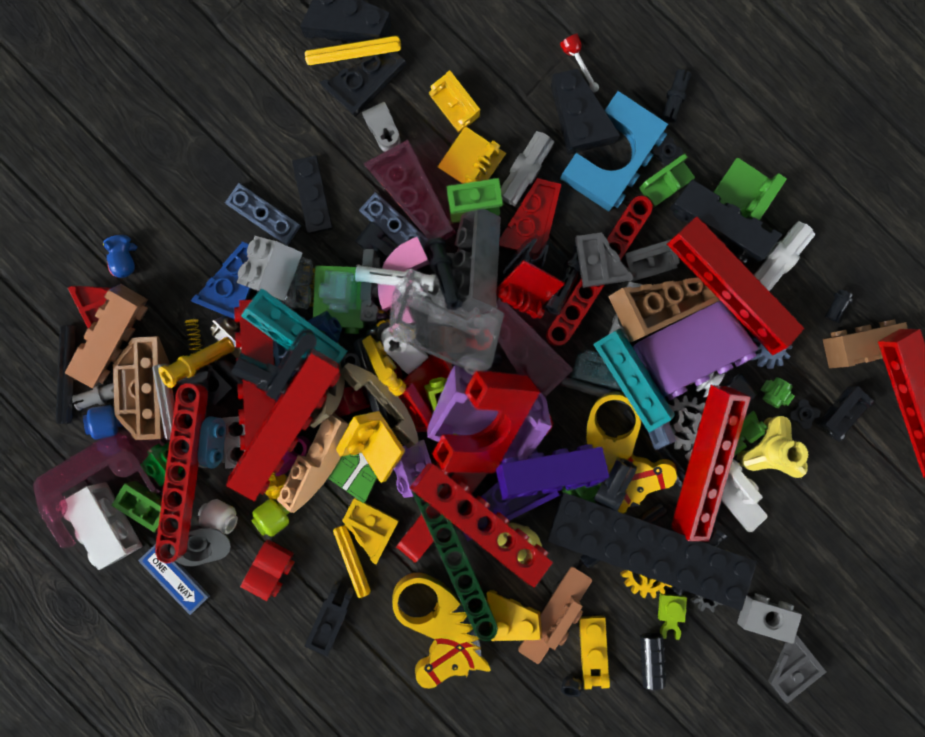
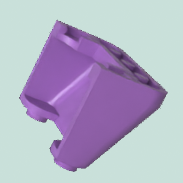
(458, 415)

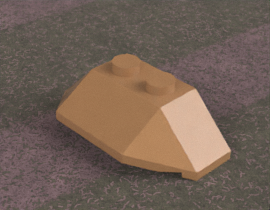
(135, 388)

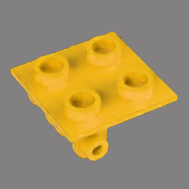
(471, 158)

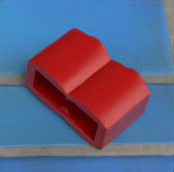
(267, 570)

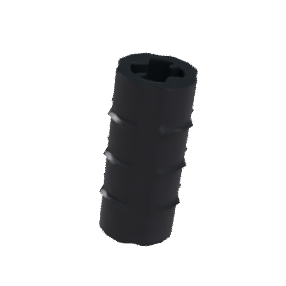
(652, 661)

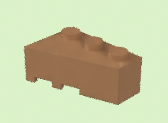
(858, 347)

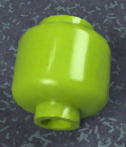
(270, 518)

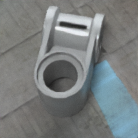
(382, 125)

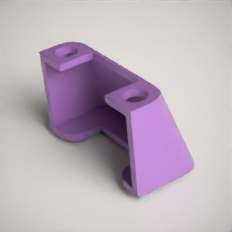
(695, 349)

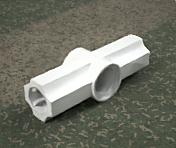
(784, 255)

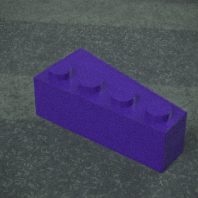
(511, 507)

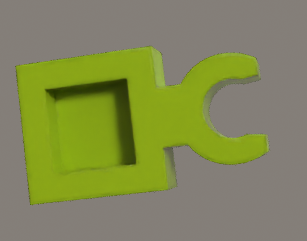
(671, 610)

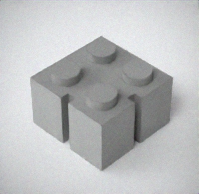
(269, 267)

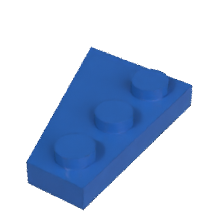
(222, 290)

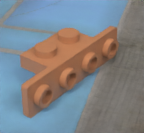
(558, 615)

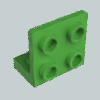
(748, 189)

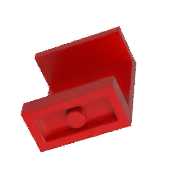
(415, 395)

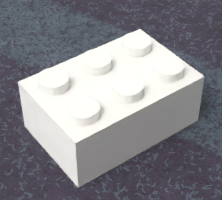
(101, 526)

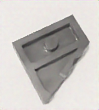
(599, 262)
(795, 670)

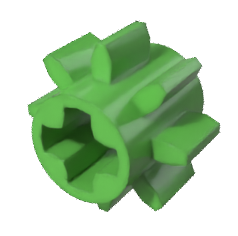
(777, 392)

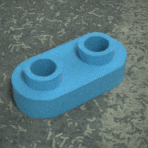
(211, 442)

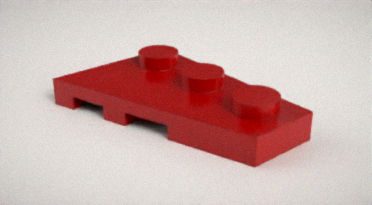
(532, 217)

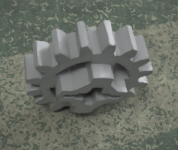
(682, 414)

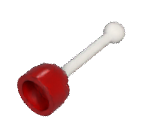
(572, 47)

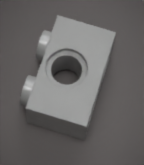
(781, 627)

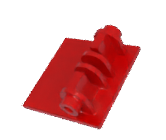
(528, 289)

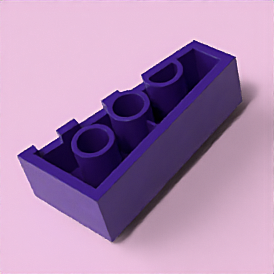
(550, 473)

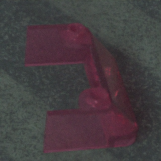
(48, 488)

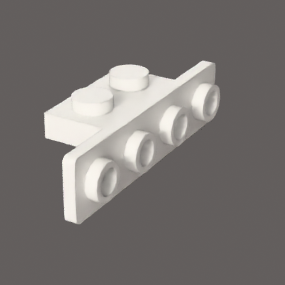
(741, 497)

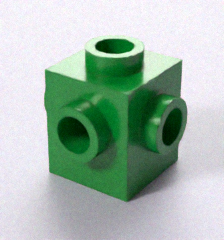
(156, 463)

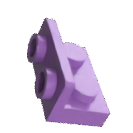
(410, 465)

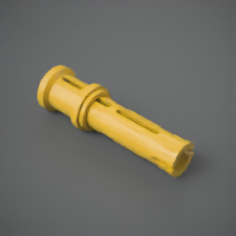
(188, 365)

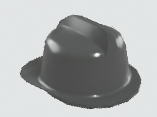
(204, 546)

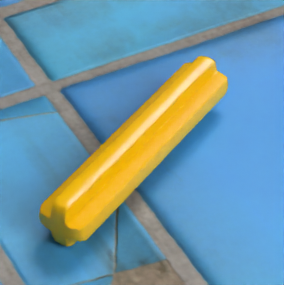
(352, 561)

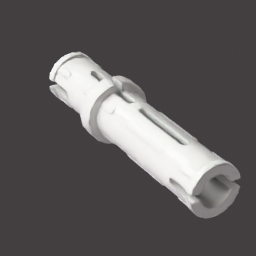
(387, 277)

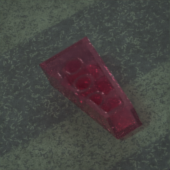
(409, 185)

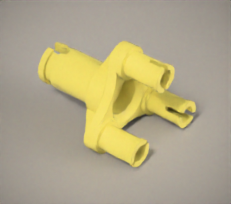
(777, 450)

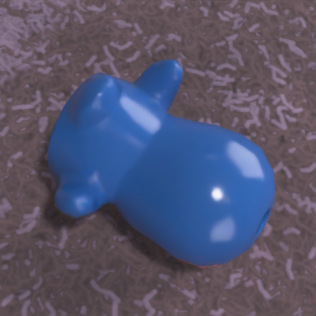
(119, 259)

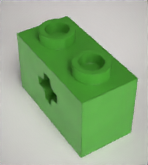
(139, 504)

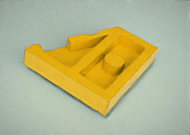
(370, 527)

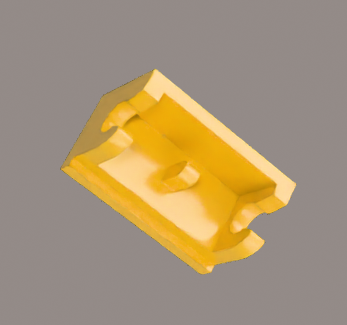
(454, 101)

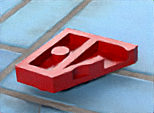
(88, 301)

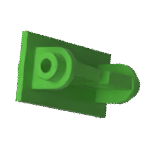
(751, 431)

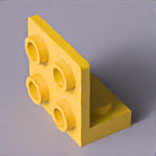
(375, 440)

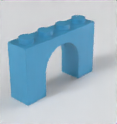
(641, 130)

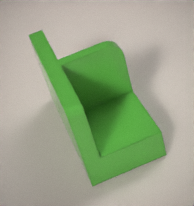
(667, 181)

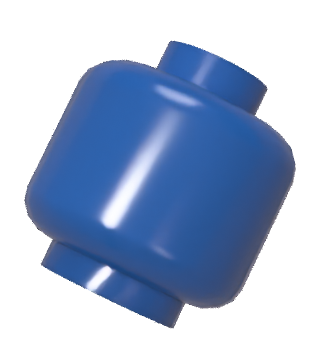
(101, 422)

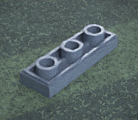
(383, 215)
(273, 222)

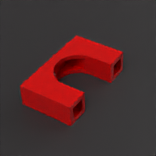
(483, 451)

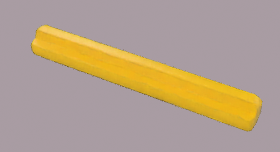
(353, 50)

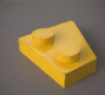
(513, 619)

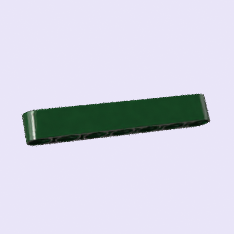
(458, 568)

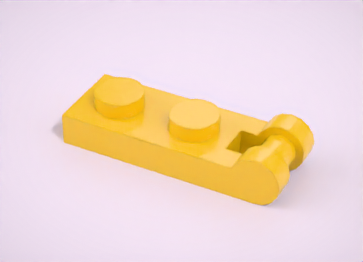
(383, 366)
(594, 651)

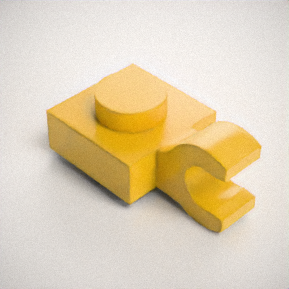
(275, 486)

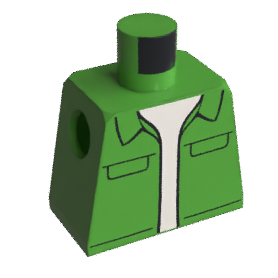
(354, 476)

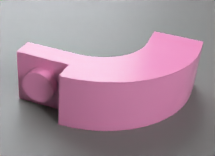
(406, 256)

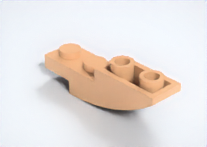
(313, 470)

